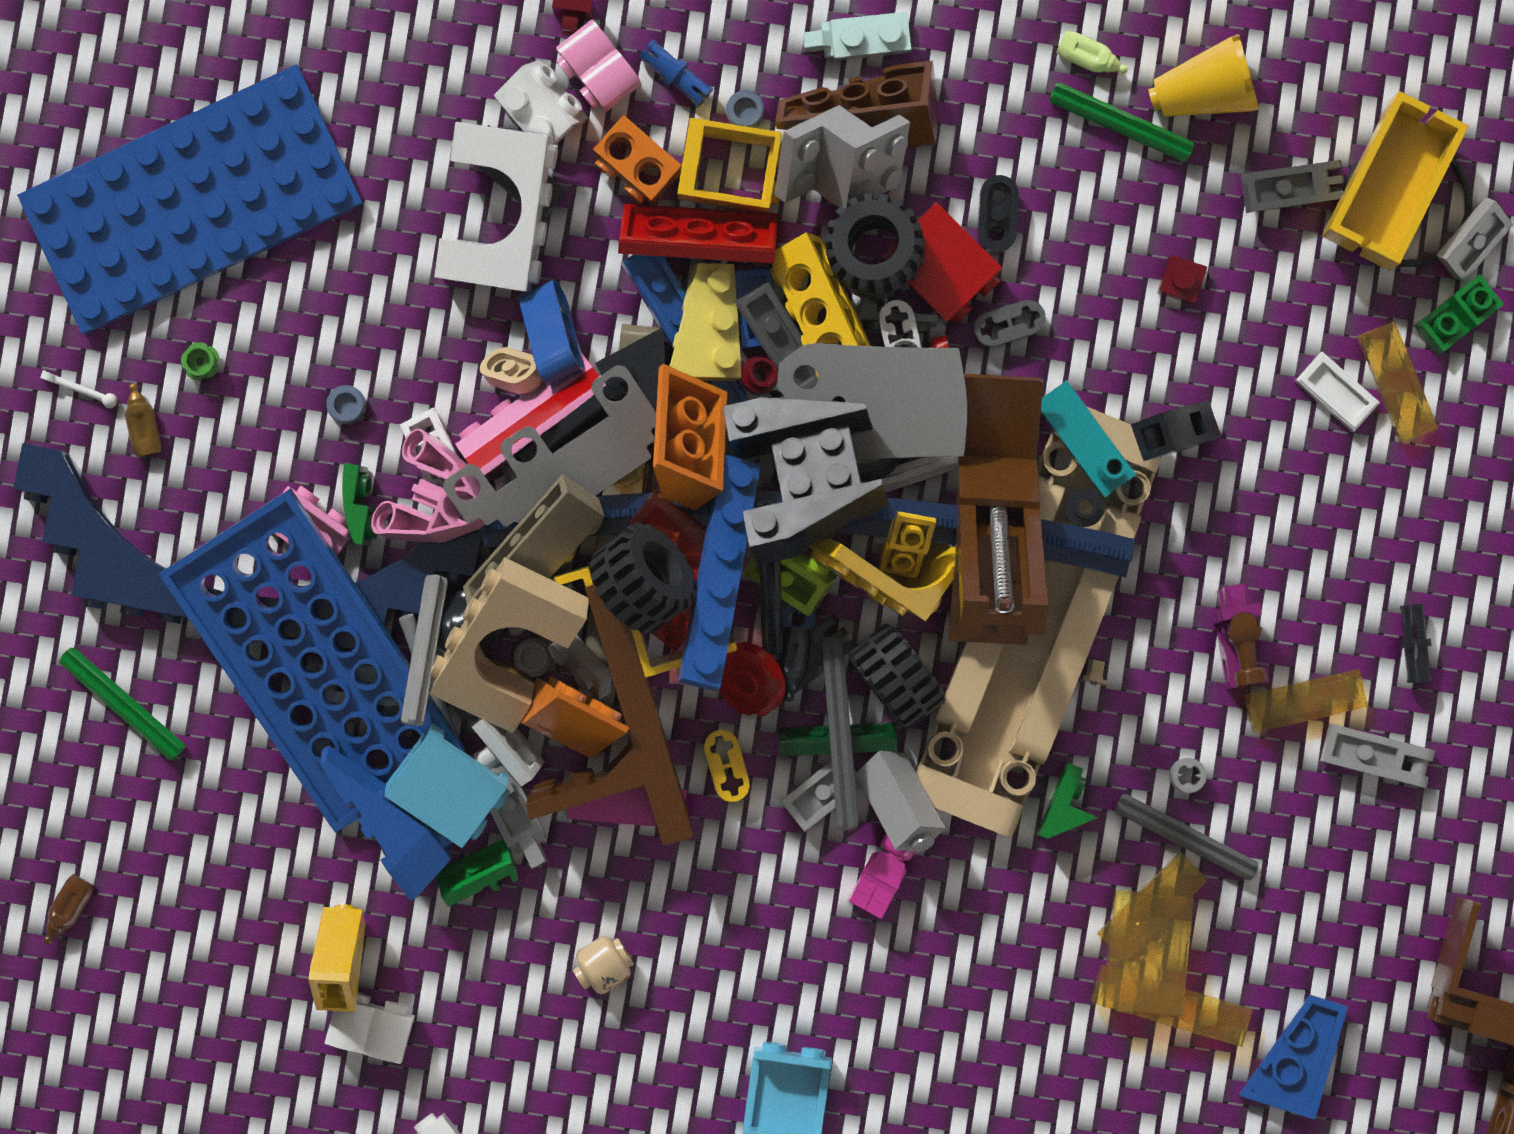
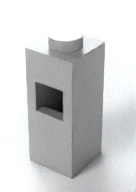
(900, 801)

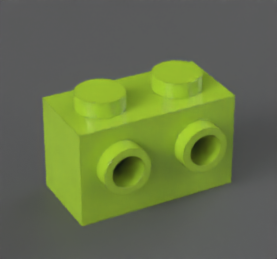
(802, 581)

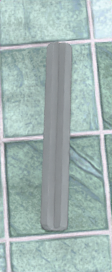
(424, 650)

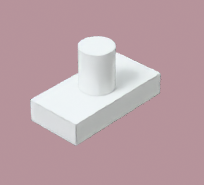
(509, 749)

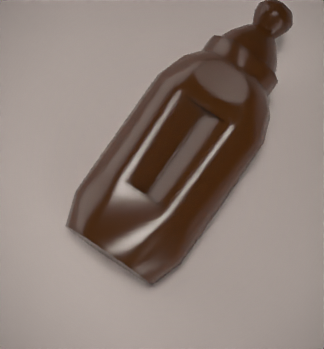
(67, 906)

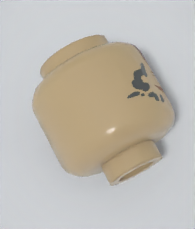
(603, 964)

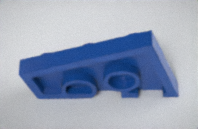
(1300, 1059)

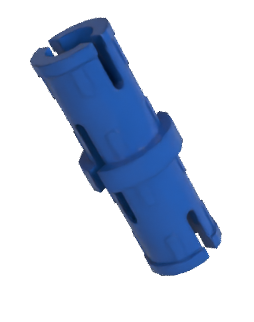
(675, 73)

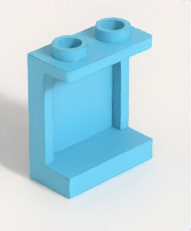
(446, 788)
(786, 1090)

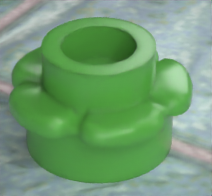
(190, 358)

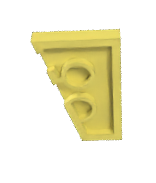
(709, 326)

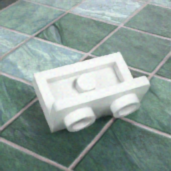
(540, 102)

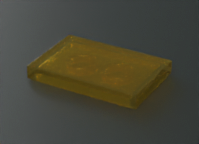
(1148, 953)

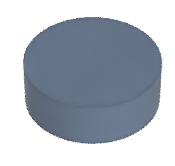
(745, 109)
(346, 405)

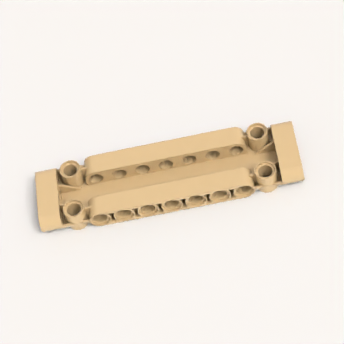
(1013, 697)

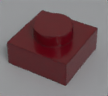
(1182, 279)

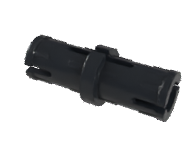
(1419, 670)

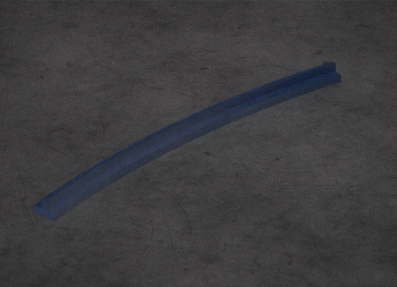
(1061, 541)

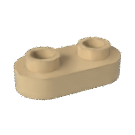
(511, 370)

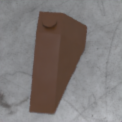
(901, 91)

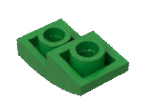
(1458, 315)
(356, 487)

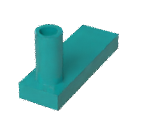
(1085, 439)

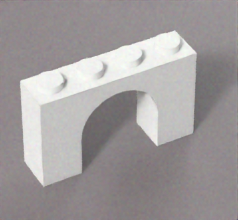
(526, 161)

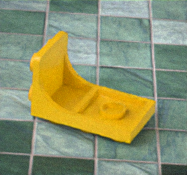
(899, 593)

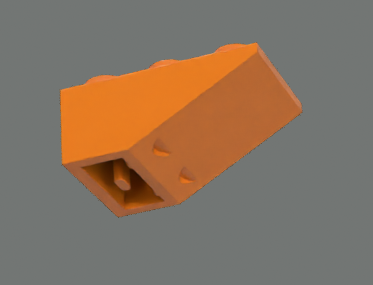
(573, 717)

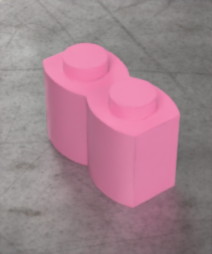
(598, 66)

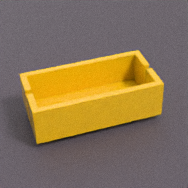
(1395, 181)

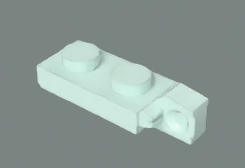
(861, 37)

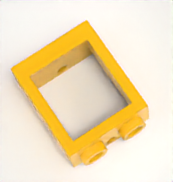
(691, 160)

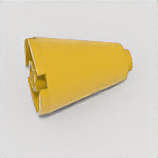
(1207, 83)

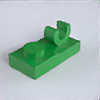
(476, 871)

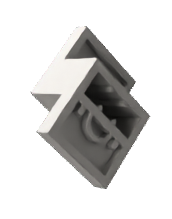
(841, 157)

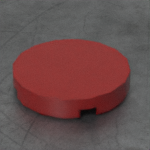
(752, 680)

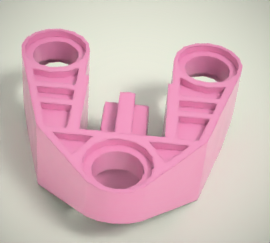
(446, 520)

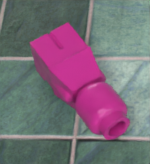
(880, 879)

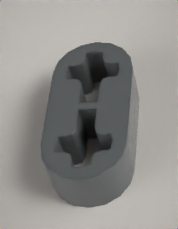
(1005, 315)

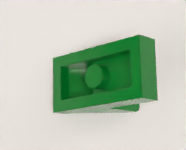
(1059, 814)

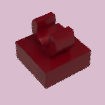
(572, 12)

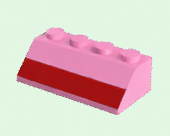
(536, 409)

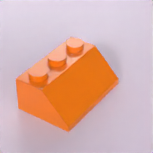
(689, 438)

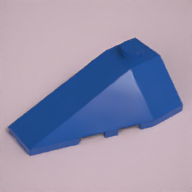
(410, 846)

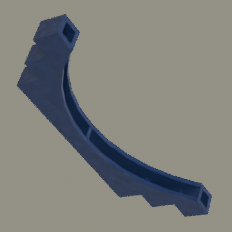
(121, 574)

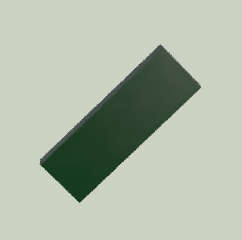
(816, 739)

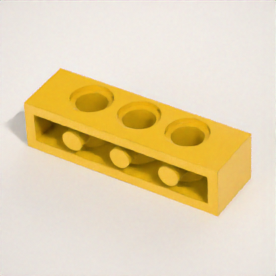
(792, 263)

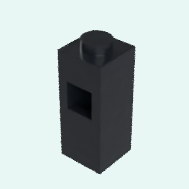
(1175, 430)

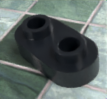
(997, 215)

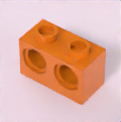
(644, 155)

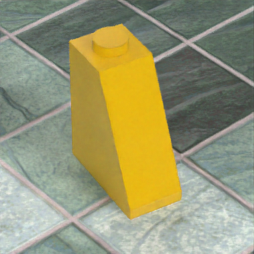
(337, 958)

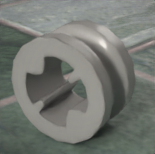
(1187, 763)

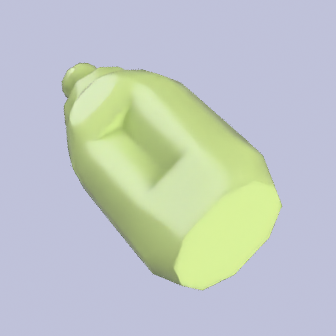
(1089, 54)

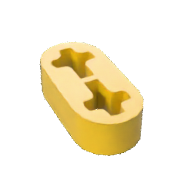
(717, 768)

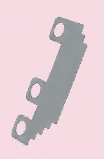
(590, 460)

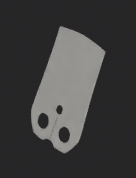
(910, 395)

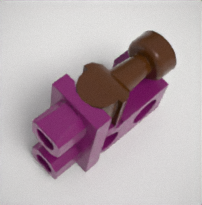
(1238, 636)

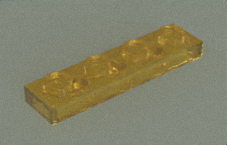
(1201, 1014)

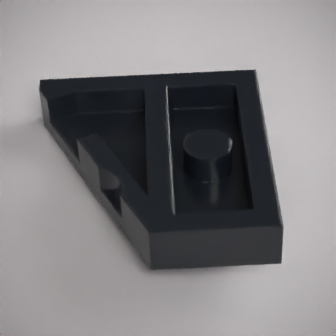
(642, 361)

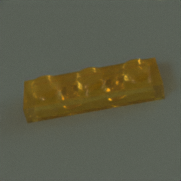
(1306, 700)

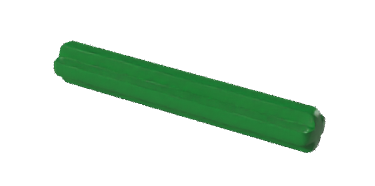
(1121, 122)
(122, 703)

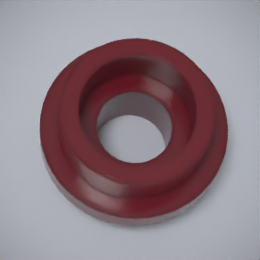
(765, 369)

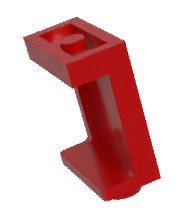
(952, 269)

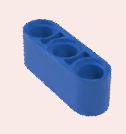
(551, 332)

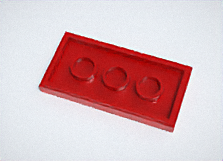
(698, 233)

